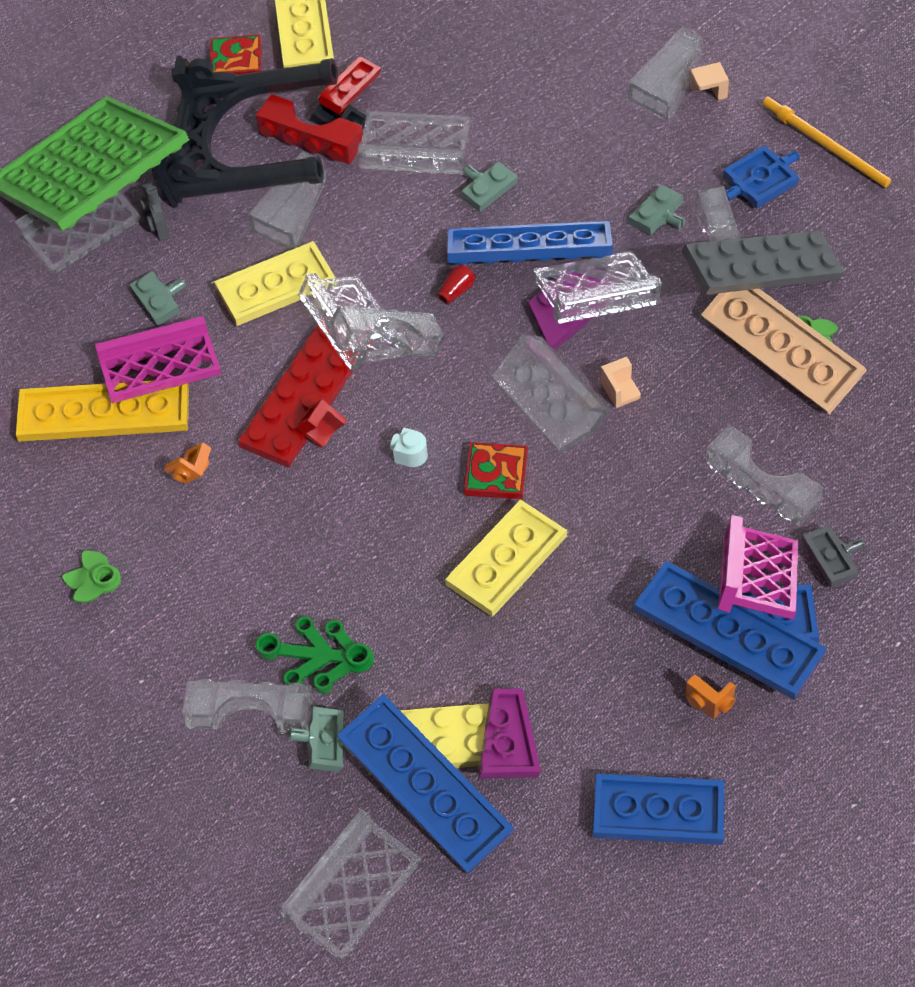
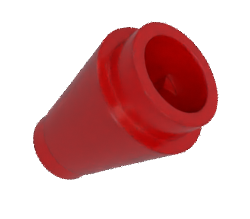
(456, 283)

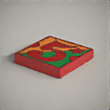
(237, 54)
(496, 470)

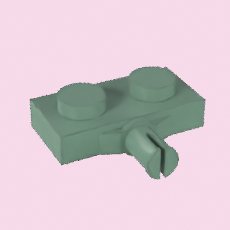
(487, 185)
(657, 211)
(157, 297)
(321, 739)

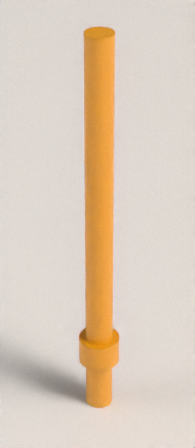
(788, 115)

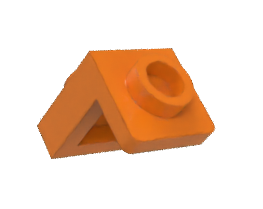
(191, 466)
(705, 698)

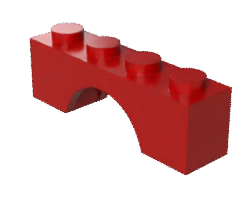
(335, 140)

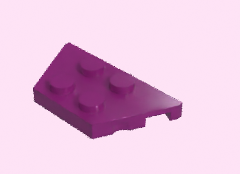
(543, 312)

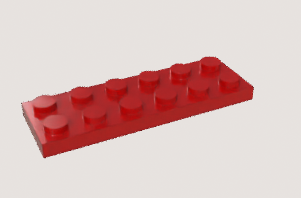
(312, 376)

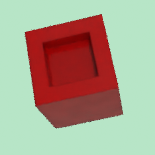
(320, 423)

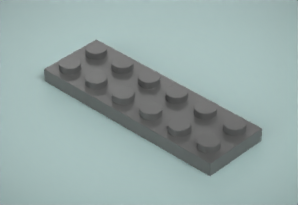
(762, 262)

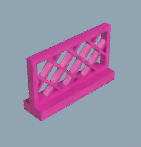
(154, 345)
(736, 565)

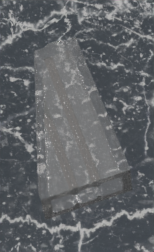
(666, 76)
(286, 211)

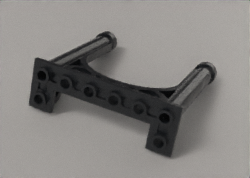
(204, 87)

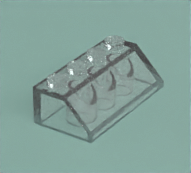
(549, 392)

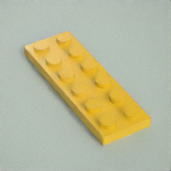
(88, 412)

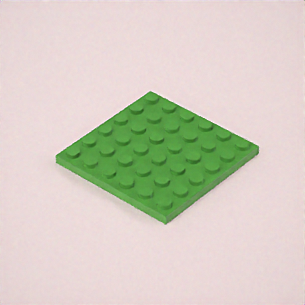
(88, 162)

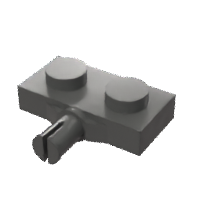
(151, 203)
(832, 555)

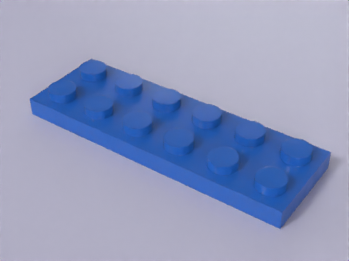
(529, 242)
(740, 638)
(425, 784)

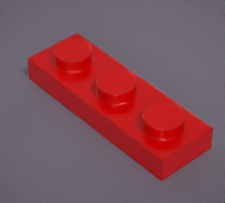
(349, 85)

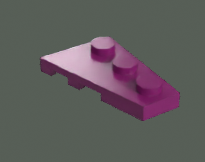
(508, 738)

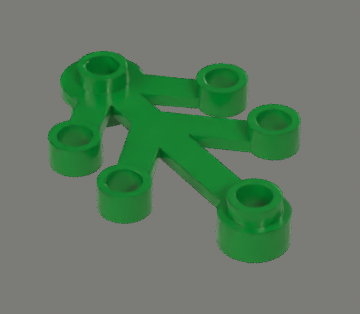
(318, 655)

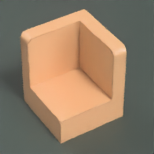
(712, 77)
(618, 382)

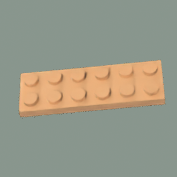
(785, 345)

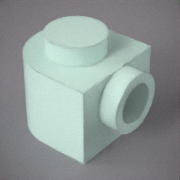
(409, 448)

